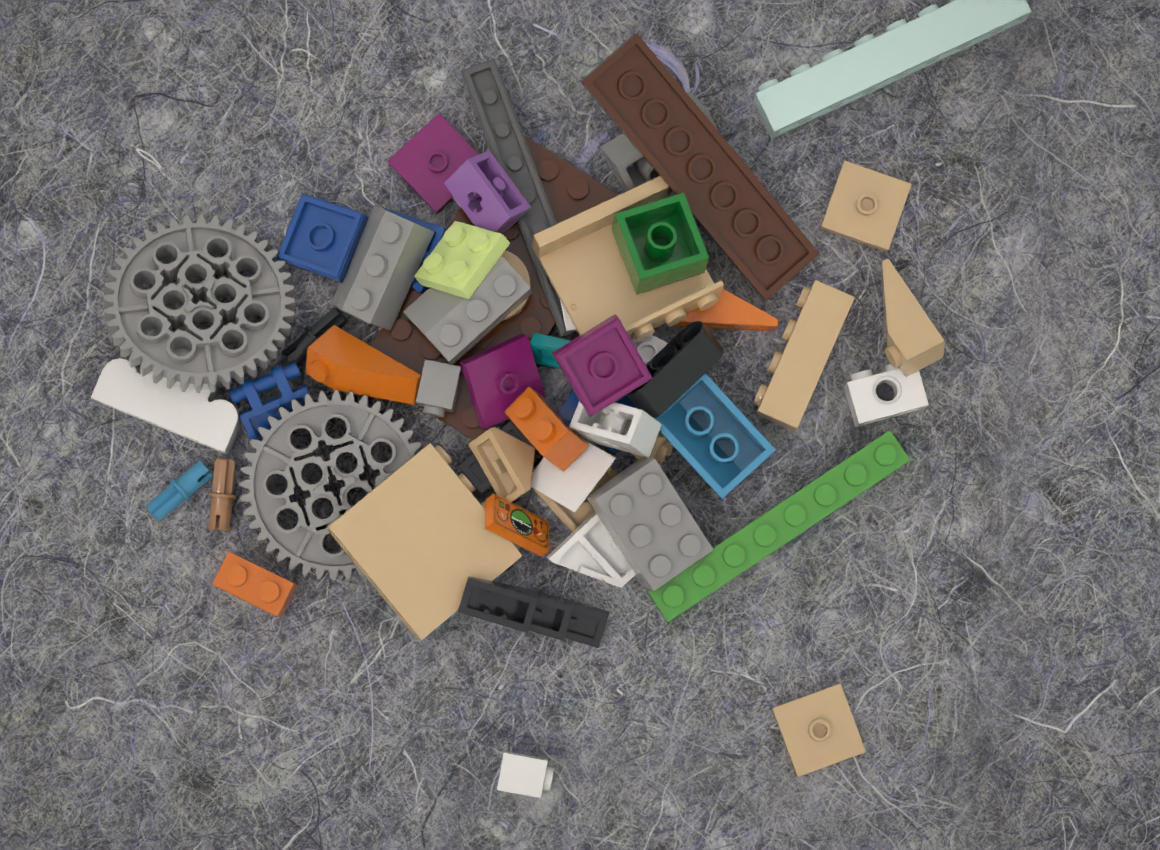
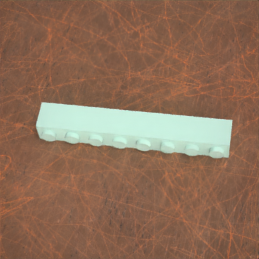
(882, 60)

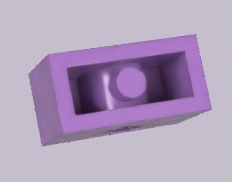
(487, 193)

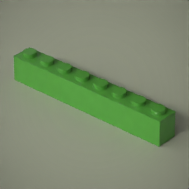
(780, 525)

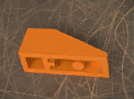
(732, 313)
(354, 366)

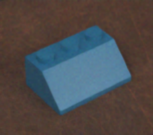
(714, 436)

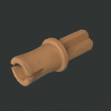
(222, 494)

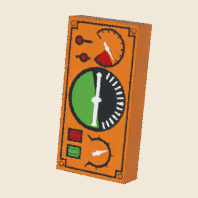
(517, 524)

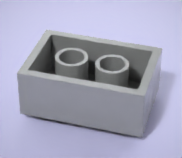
(649, 523)

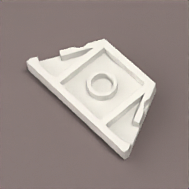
(593, 553)

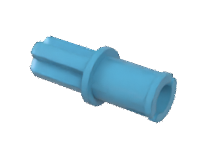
(179, 491)

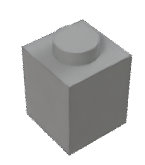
(438, 388)

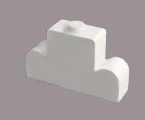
(183, 413)

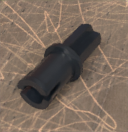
(298, 350)

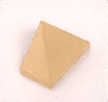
(505, 462)

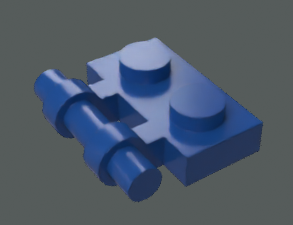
(259, 412)

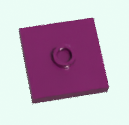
(431, 160)
(602, 365)
(500, 377)

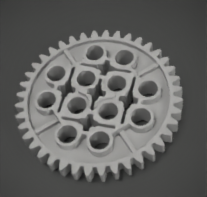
(209, 361)
(278, 454)

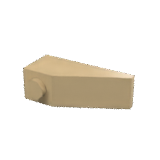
(910, 334)

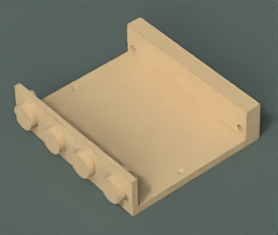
(593, 279)
(422, 540)

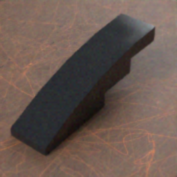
(533, 611)

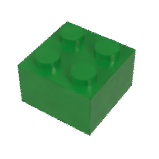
(660, 243)

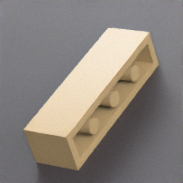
(804, 356)

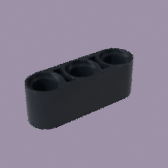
(677, 369)

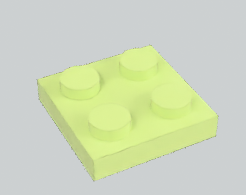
(462, 259)

